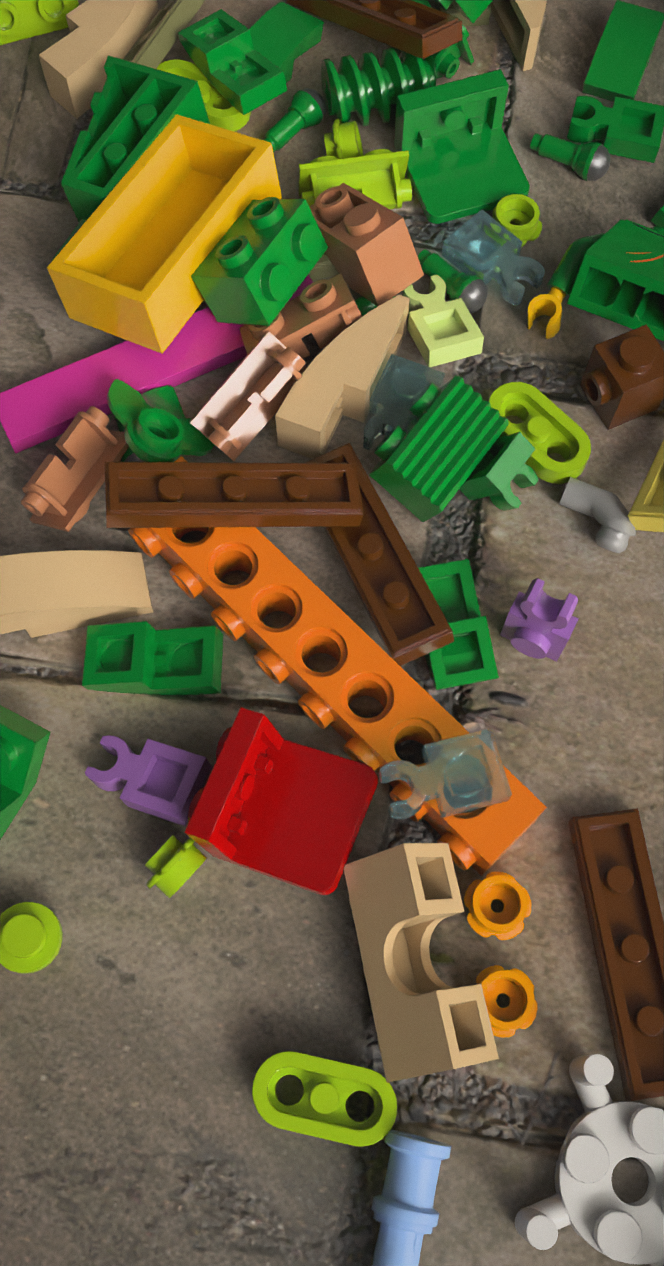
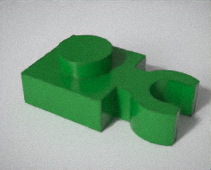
(628, 128)

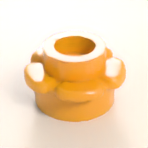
(515, 906)
(520, 991)

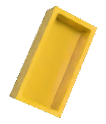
(149, 235)

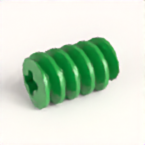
(373, 83)

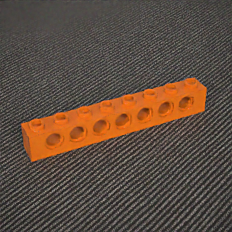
(361, 670)

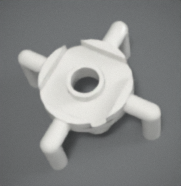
(584, 1173)

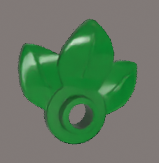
(155, 423)

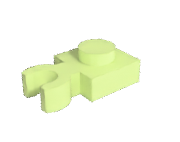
(441, 328)

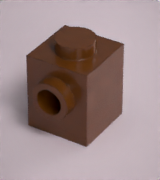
(625, 377)

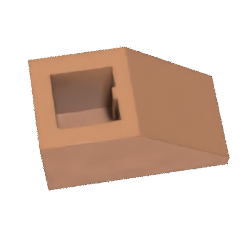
(366, 243)

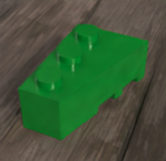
(125, 122)

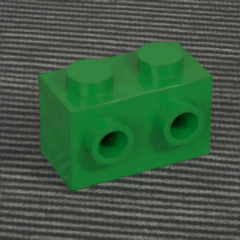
(260, 261)

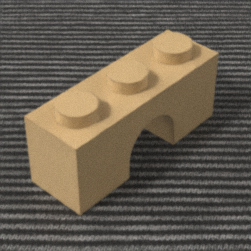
(417, 1017)

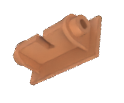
(321, 309)
(249, 396)
(61, 492)

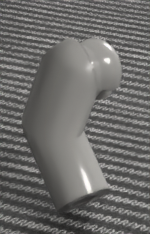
(603, 507)

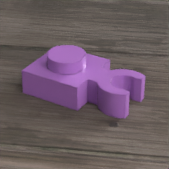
(540, 623)
(154, 782)

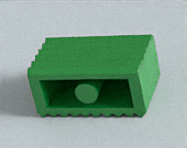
(438, 448)

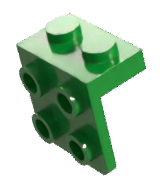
(458, 146)

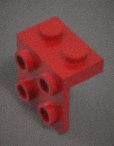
(281, 806)

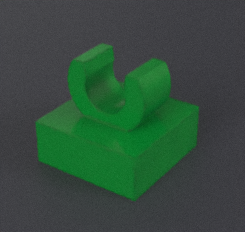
(498, 468)

